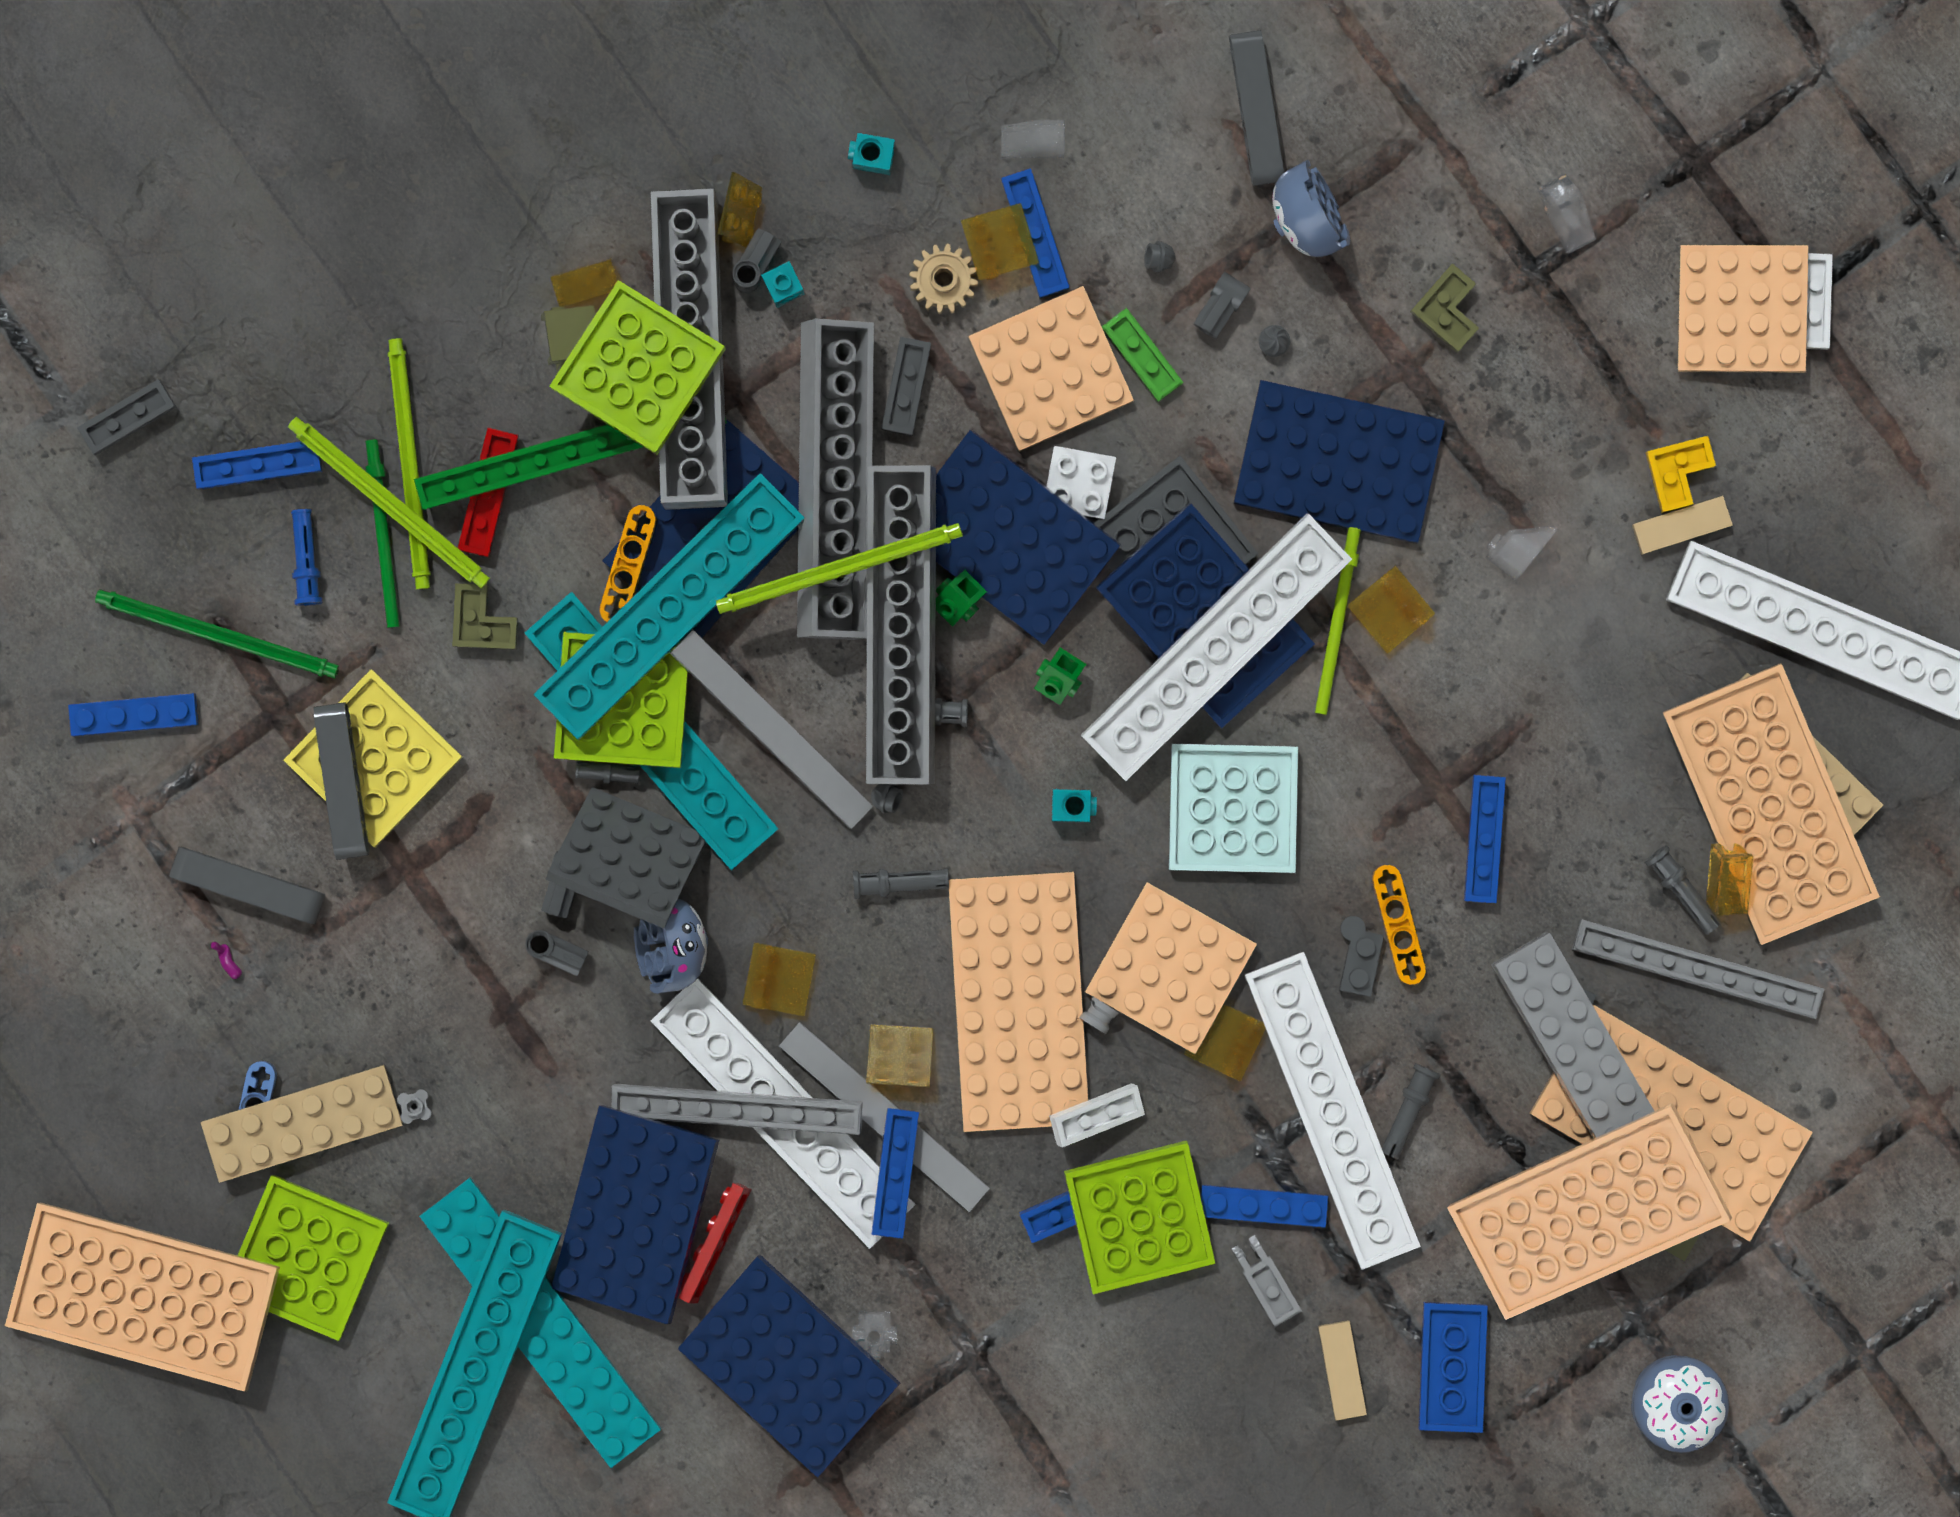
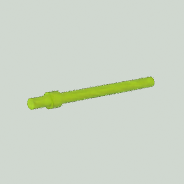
(1337, 622)

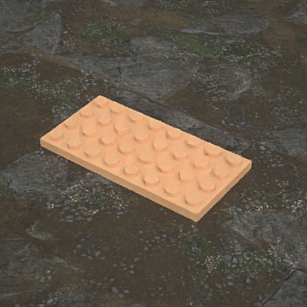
(1774, 799)
(1017, 999)
(1737, 1136)
(1589, 1211)
(142, 1296)

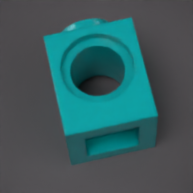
(880, 165)
(783, 284)
(1059, 812)

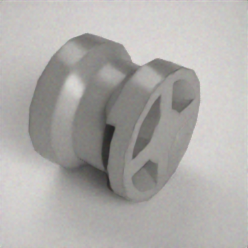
(1099, 1015)

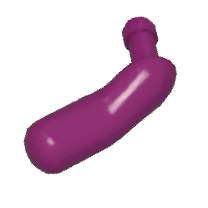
(226, 960)

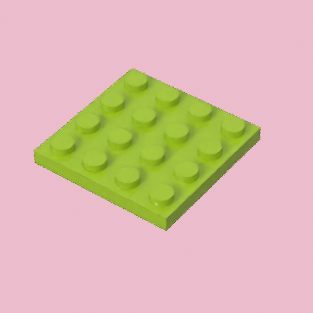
(637, 367)
(641, 727)
(1139, 1217)
(320, 1253)

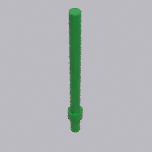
(377, 471)

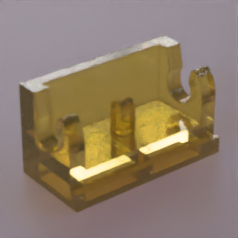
(584, 282)
(1729, 880)

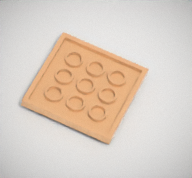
(1743, 308)
(1051, 368)
(1171, 968)

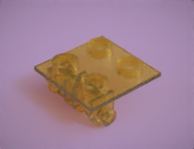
(739, 210)
(999, 242)
(1391, 609)
(779, 979)
(1230, 1042)
(899, 1056)

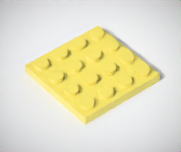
(394, 751)

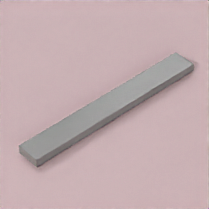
(771, 729)
(1698, 969)
(851, 1086)
(739, 1109)

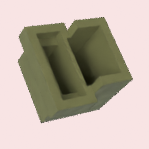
(564, 330)

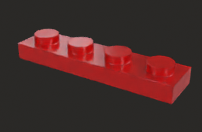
(485, 508)
(719, 1232)

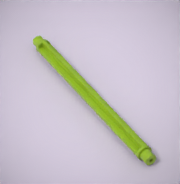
(408, 455)
(389, 502)
(839, 568)

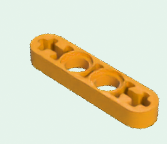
(622, 563)
(1403, 923)

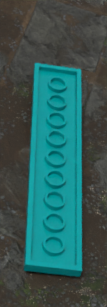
(669, 606)
(703, 785)
(553, 1336)
(474, 1366)

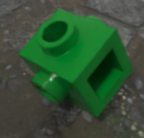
(954, 603)
(1055, 681)

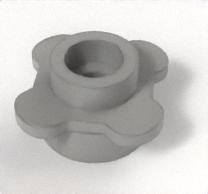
(406, 1101)

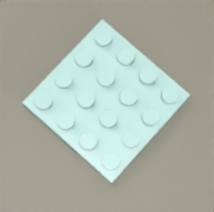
(1233, 808)

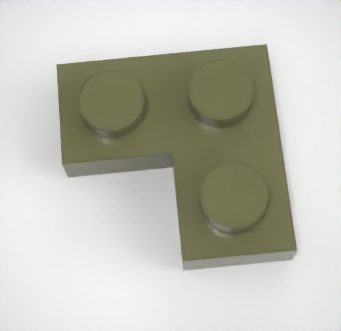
(1439, 310)
(472, 625)

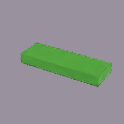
(1142, 355)

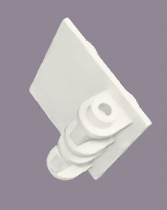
(1082, 479)

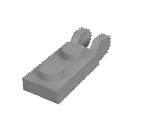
(1268, 1285)

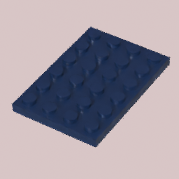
(1339, 461)
(679, 526)
(1017, 537)
(1175, 583)
(635, 1214)
(789, 1365)

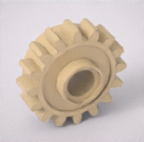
(943, 262)

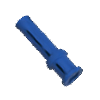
(305, 572)

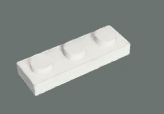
(1819, 301)
(1097, 1115)

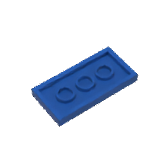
(1452, 1367)

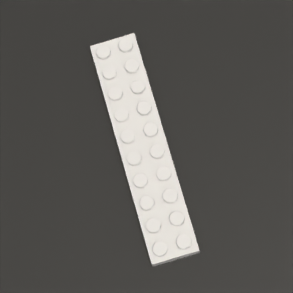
(1818, 628)
(1216, 647)
(739, 1063)
(1332, 1110)

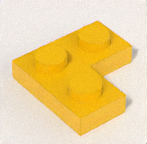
(1669, 470)

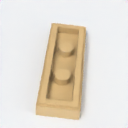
(1682, 525)
(1342, 1370)

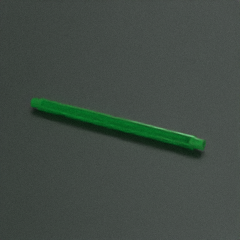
(217, 634)

